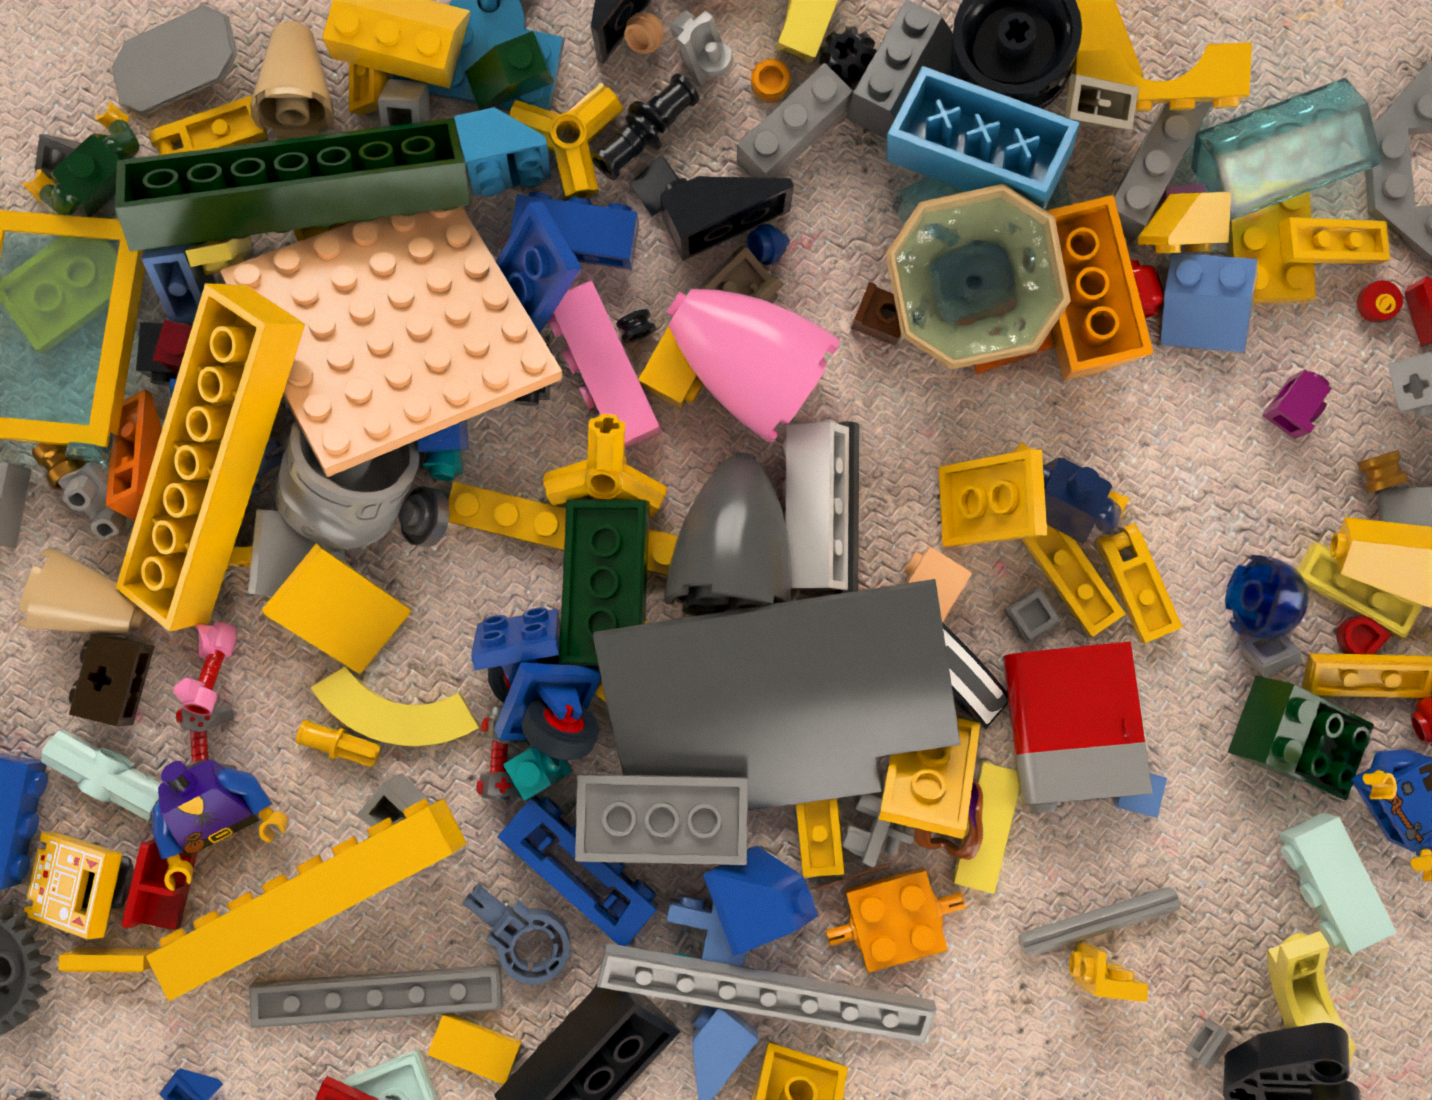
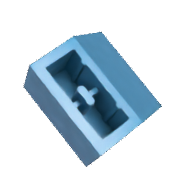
(501, 152)

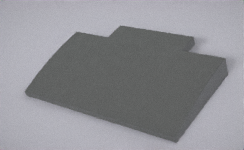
(783, 692)

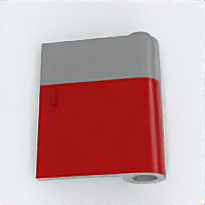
(1076, 724)

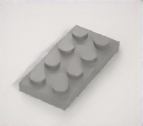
(661, 819)

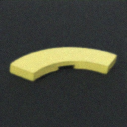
(392, 721)

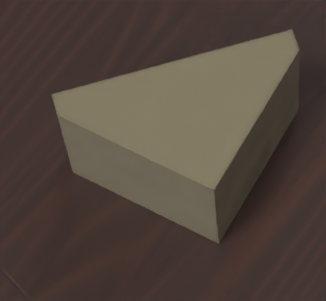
(1101, 103)

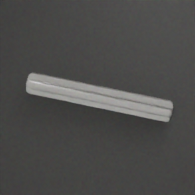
(1099, 921)

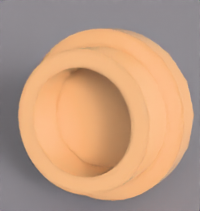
(644, 32)

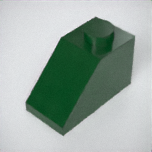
(509, 71)

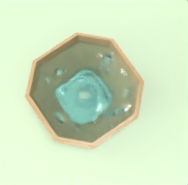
(1003, 243)

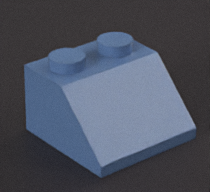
(1208, 302)

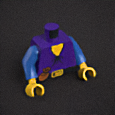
(205, 807)

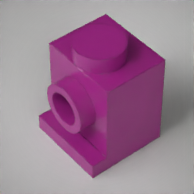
(1299, 403)

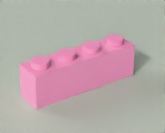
(602, 363)

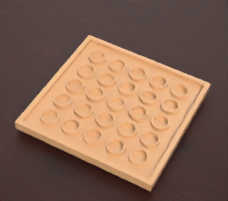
(398, 332)

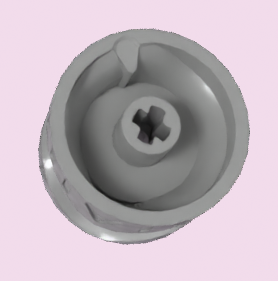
(346, 507)

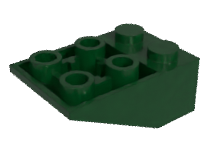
(1301, 736)

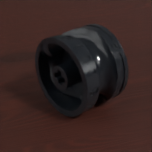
(1017, 47)

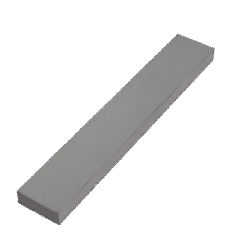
(375, 996)

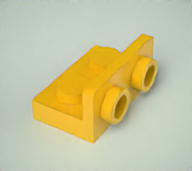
(1104, 978)

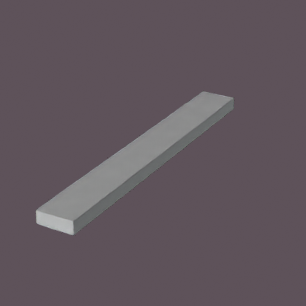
(765, 993)

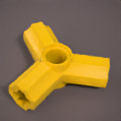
(587, 120)
(604, 472)

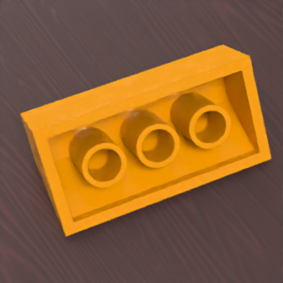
(1105, 314)

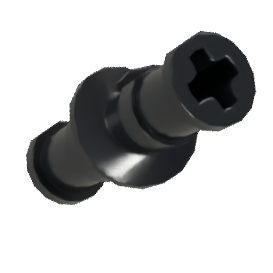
(644, 125)

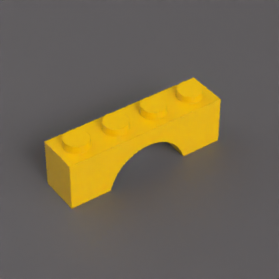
(1218, 77)

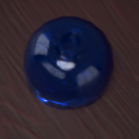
(1266, 598)

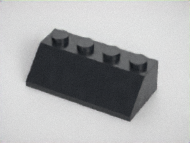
(594, 1050)

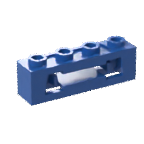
(631, 915)

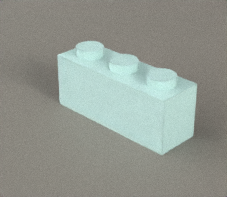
(1336, 883)

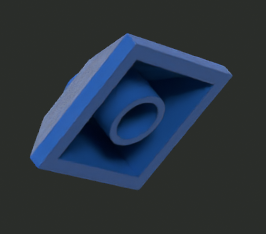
(759, 900)

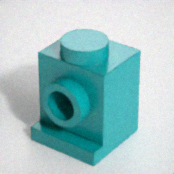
(535, 771)

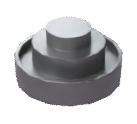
(424, 516)

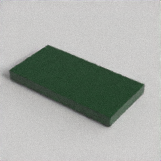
(602, 573)

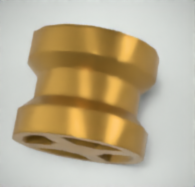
(1383, 471)

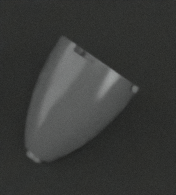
(731, 544)

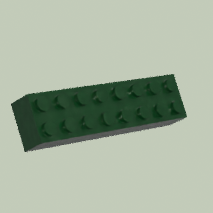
(290, 184)

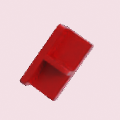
(149, 897)

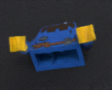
(1400, 800)

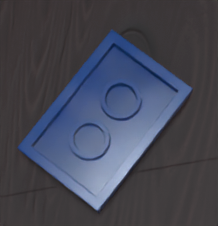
(538, 263)

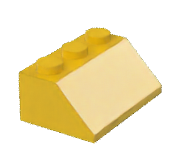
(398, 37)

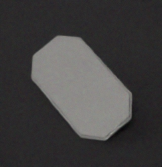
(174, 60)

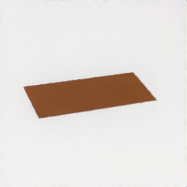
(852, 877)

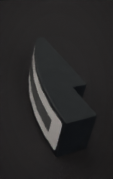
(972, 683)

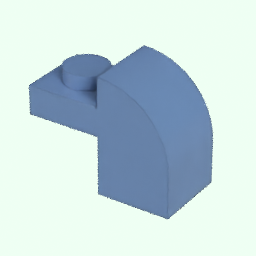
(693, 913)

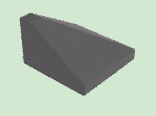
(52, 152)

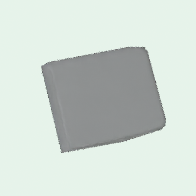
(1209, 1044)

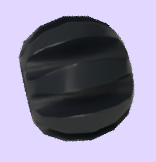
(844, 46)

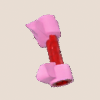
(214, 645)

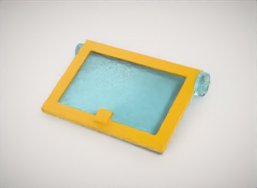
(65, 329)

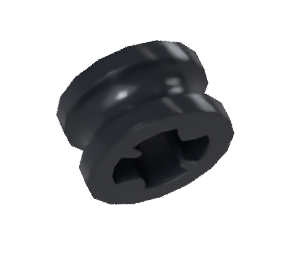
(636, 326)

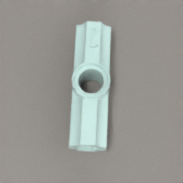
(102, 773)

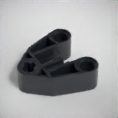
(1291, 1065)

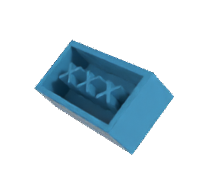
(979, 138)

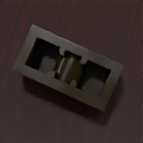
(128, 666)

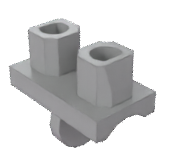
(701, 46)
(87, 492)
(869, 843)

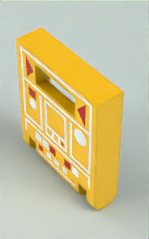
(61, 882)

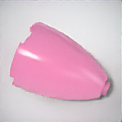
(751, 354)

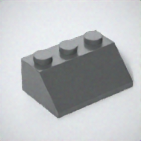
(912, 41)

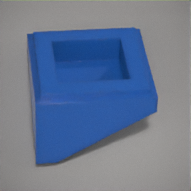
(190, 1086)

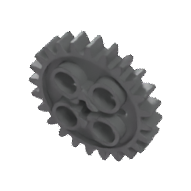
(21, 981)

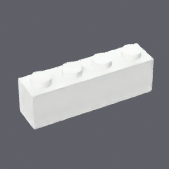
(817, 504)

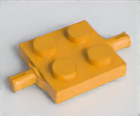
(896, 919)

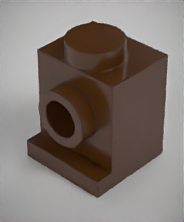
(869, 319)

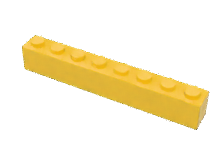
(307, 899)

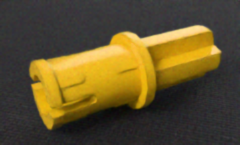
(338, 743)

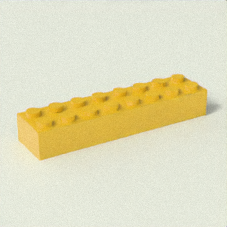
(208, 454)

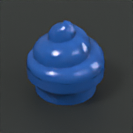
(767, 243)

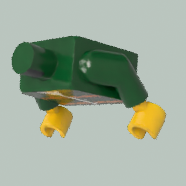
(89, 173)

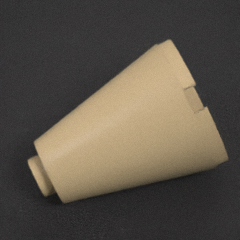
(291, 85)
(76, 599)

